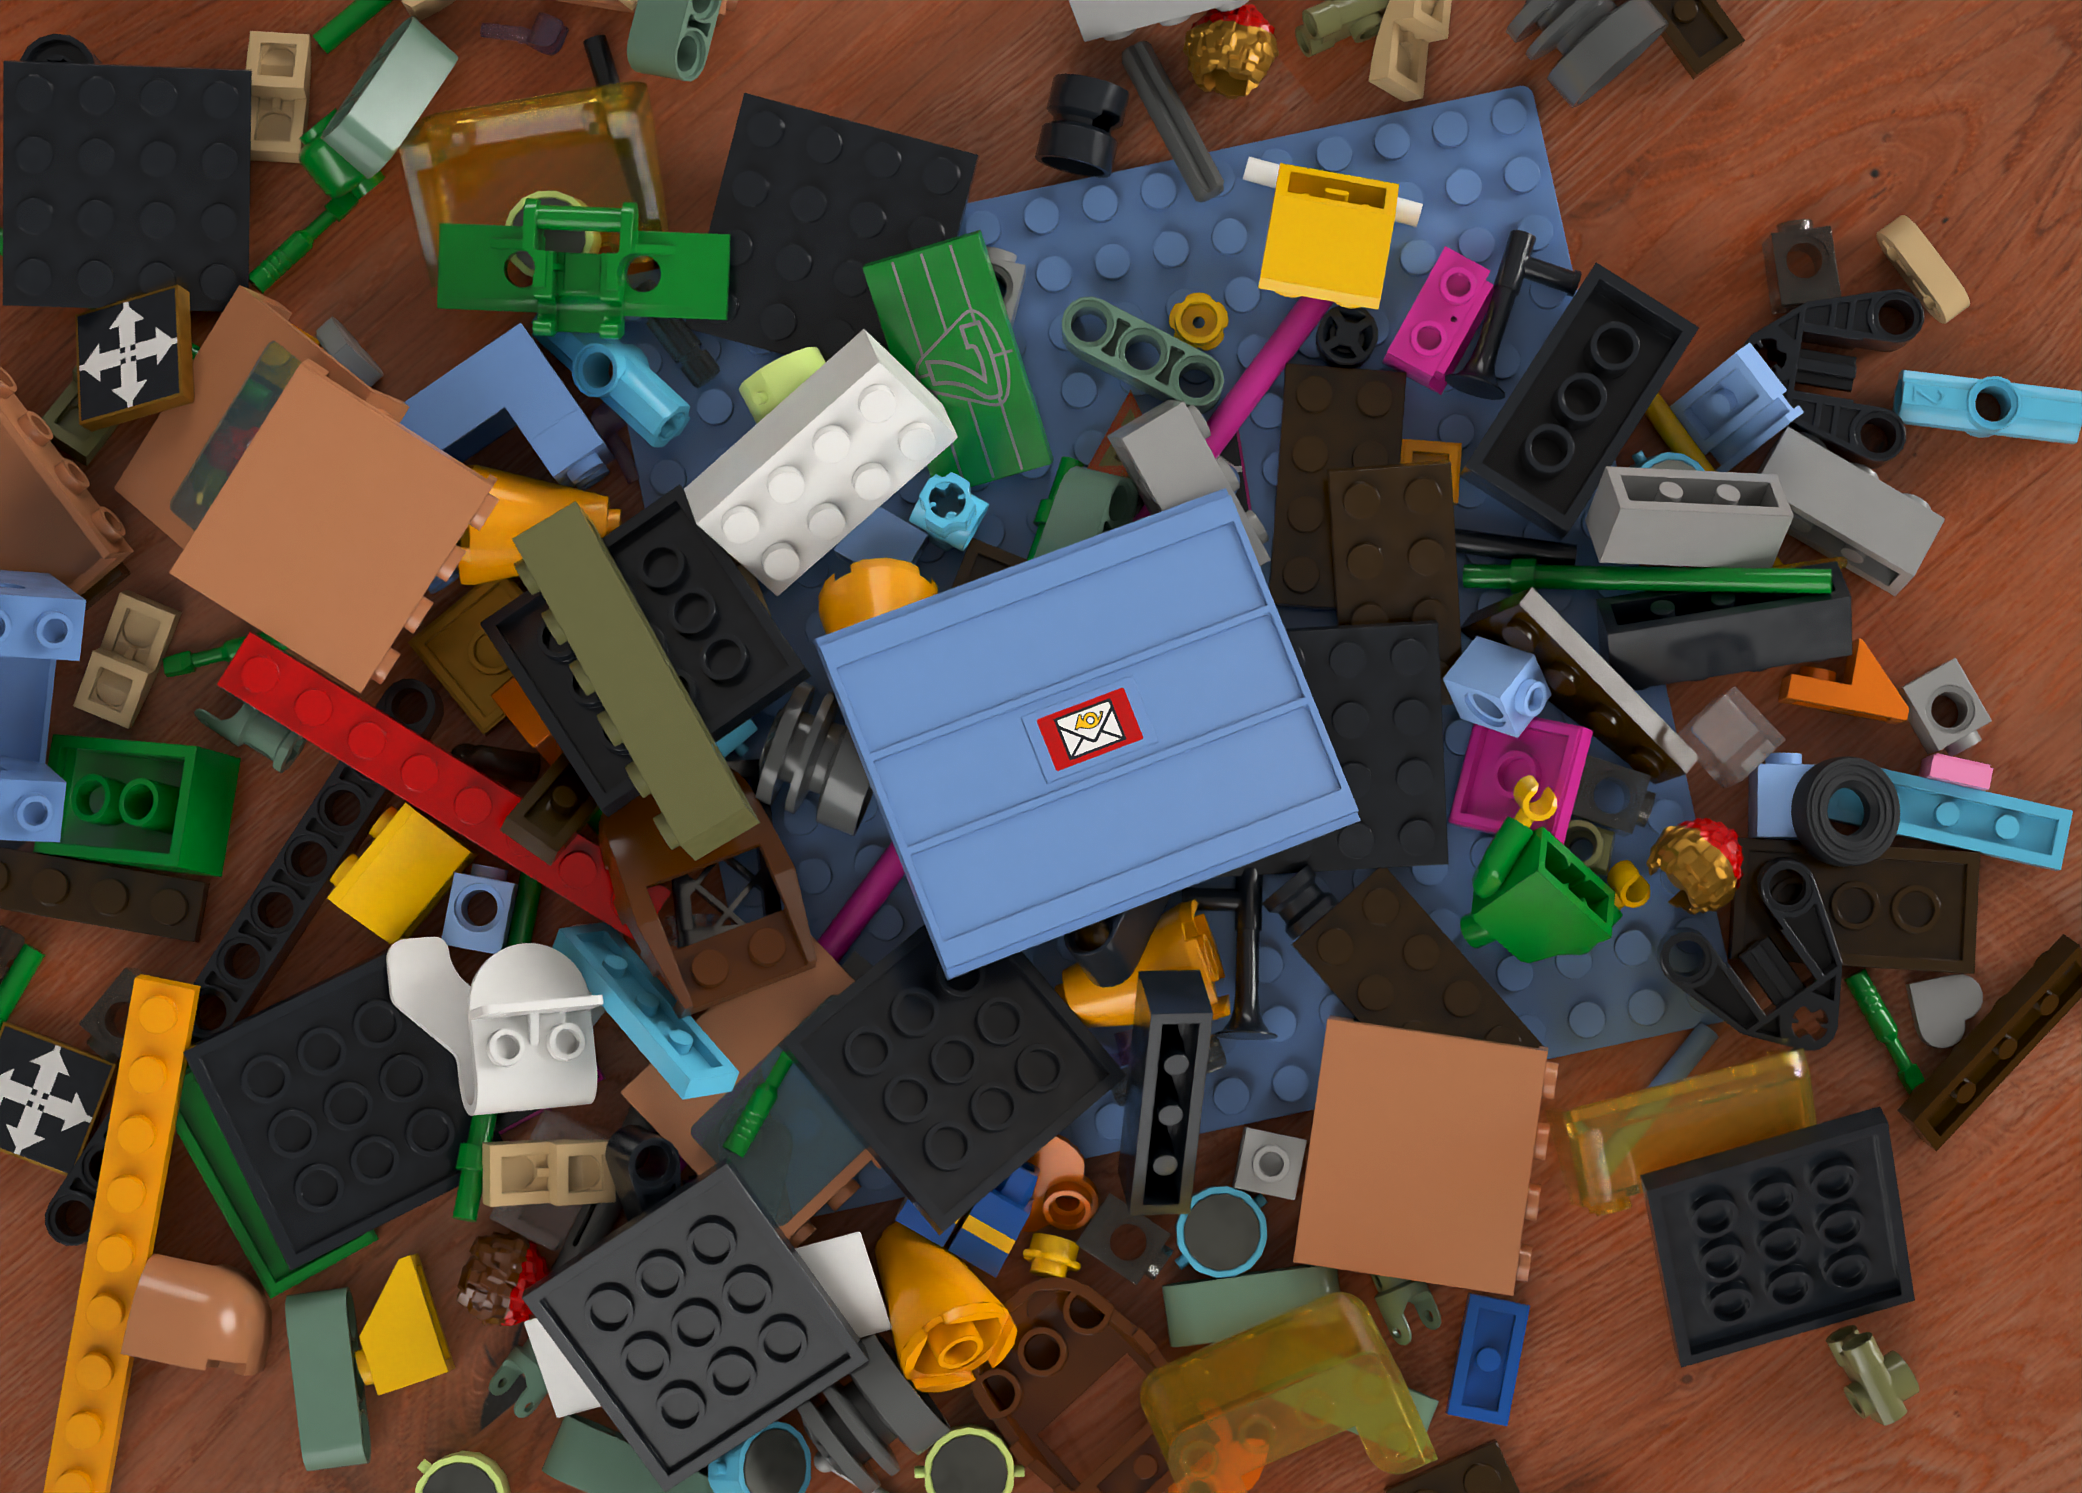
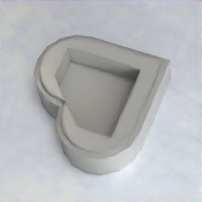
(345, 349)
(1942, 1006)

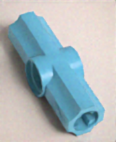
(633, 390)
(2025, 409)
(948, 511)

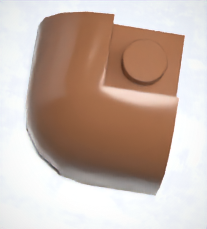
(199, 1317)

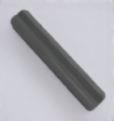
(1172, 121)

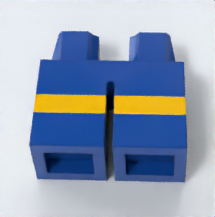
(989, 1226)

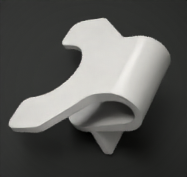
(515, 1032)

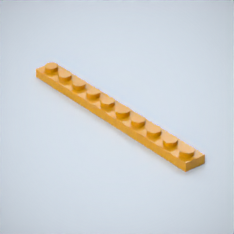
(121, 1233)

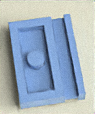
(1735, 408)

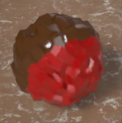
(497, 1277)

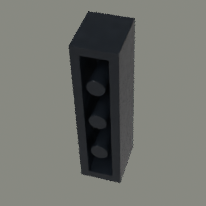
(1702, 635)
(1164, 1091)

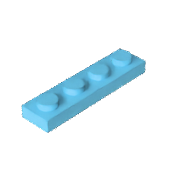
(1969, 820)
(646, 1012)

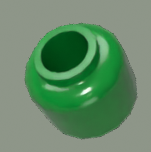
(329, 168)

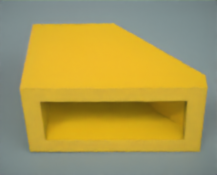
(404, 1333)

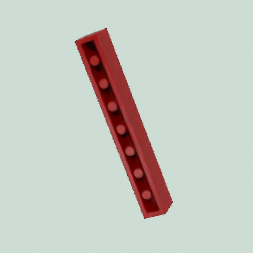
(414, 770)

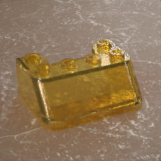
(1619, 1138)
(1281, 1392)

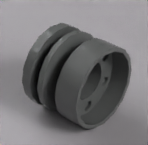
(1591, 35)
(817, 758)
(870, 1415)

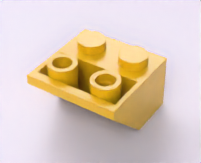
(1328, 236)
(400, 873)

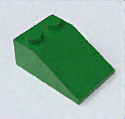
(144, 804)

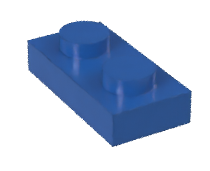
(1487, 1359)

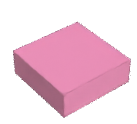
(1956, 771)

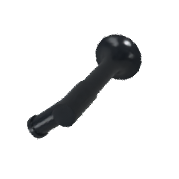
(1516, 264)
(1246, 901)

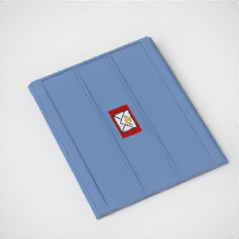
(1086, 732)

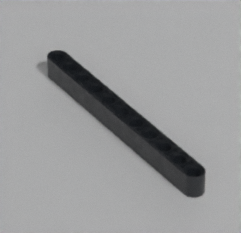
(254, 929)

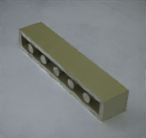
(634, 682)

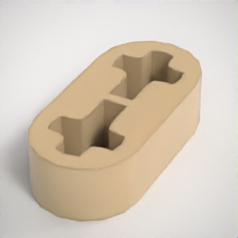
(1923, 269)

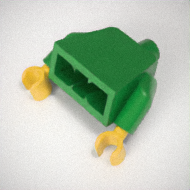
(1541, 895)

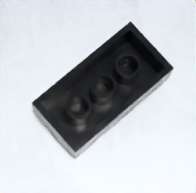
(1579, 401)

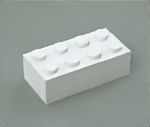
(820, 463)

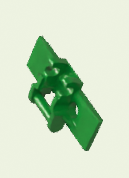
(582, 288)

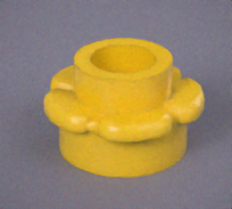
(1200, 306)
(1051, 1255)

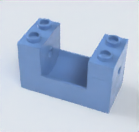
(495, 392)
(37, 626)

